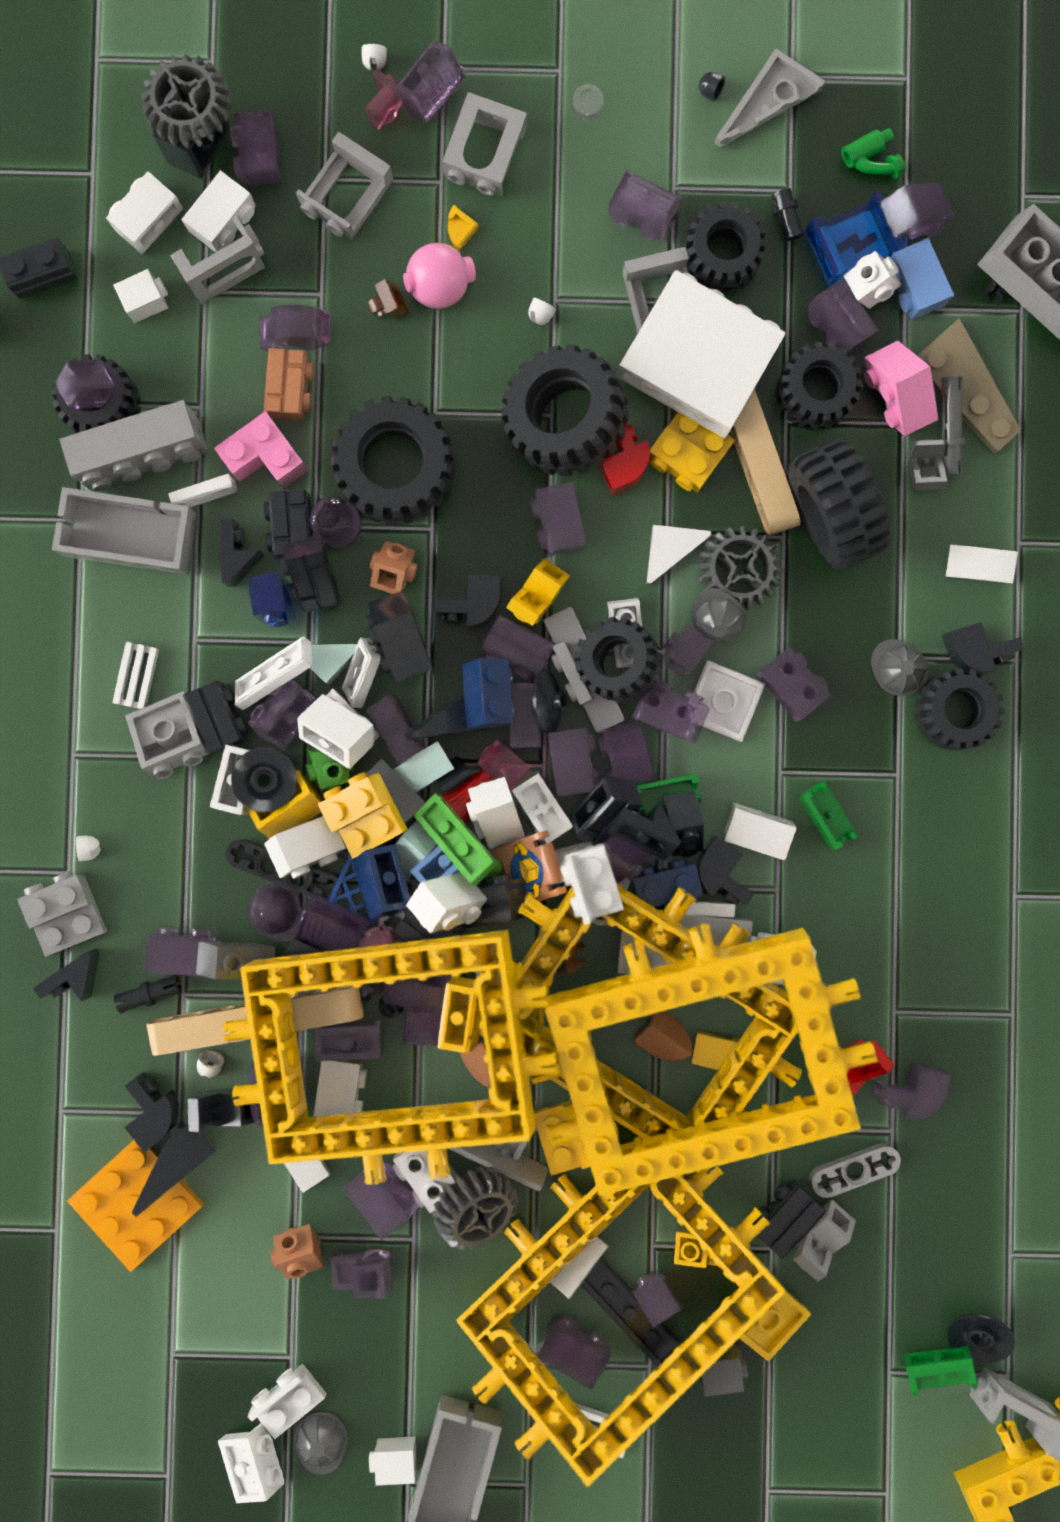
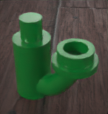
(858, 154)

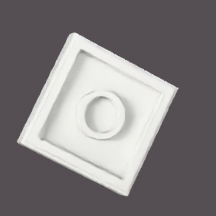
(730, 699)

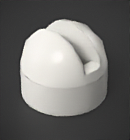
(374, 55)
(540, 311)
(87, 848)
(211, 1057)

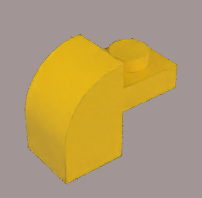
(538, 592)

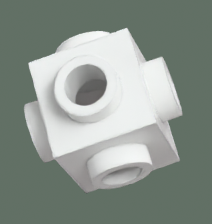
(873, 279)

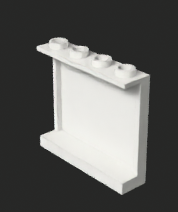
(700, 353)

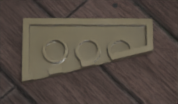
(982, 402)

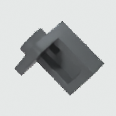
(927, 465)

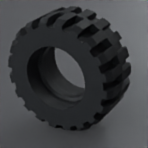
(541, 382)
(387, 420)
(839, 504)

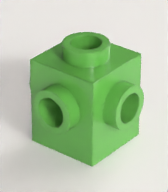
(318, 773)

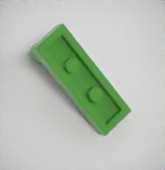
(457, 840)

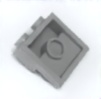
(165, 737)
(62, 912)

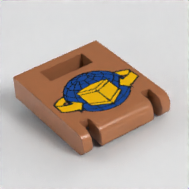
(533, 864)

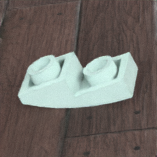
(425, 767)

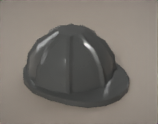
(718, 615)
(898, 667)
(320, 1442)

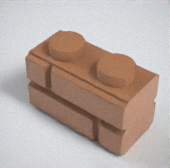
(288, 384)

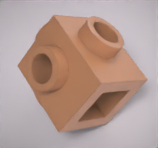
(392, 567)
(297, 1252)

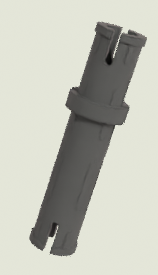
(952, 423)

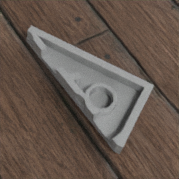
(776, 89)

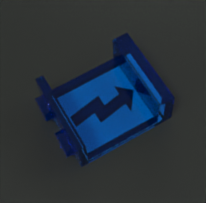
(850, 236)

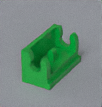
(653, 792)
(827, 815)
(940, 1368)

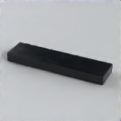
(625, 1310)

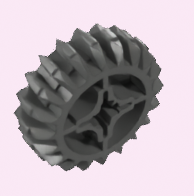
(196, 83)
(756, 547)
(475, 1208)

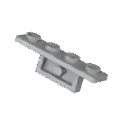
(565, 633)
(509, 1161)

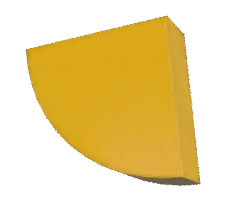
(460, 227)

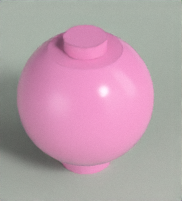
(438, 275)

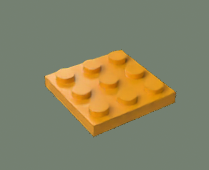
(111, 1195)

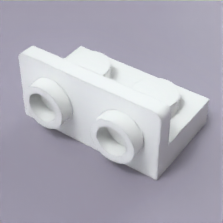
(592, 883)
(287, 1401)
(251, 1464)

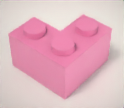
(904, 385)
(260, 445)

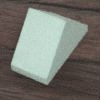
(331, 660)
(414, 847)

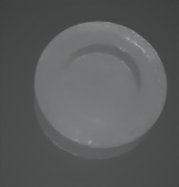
(587, 101)

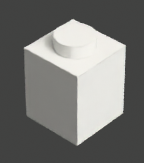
(142, 295)
(394, 1461)

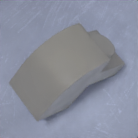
(823, 1240)

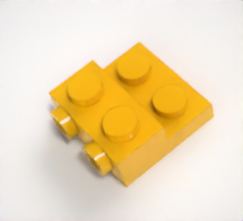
(688, 452)
(362, 813)
(564, 1155)
(775, 1326)

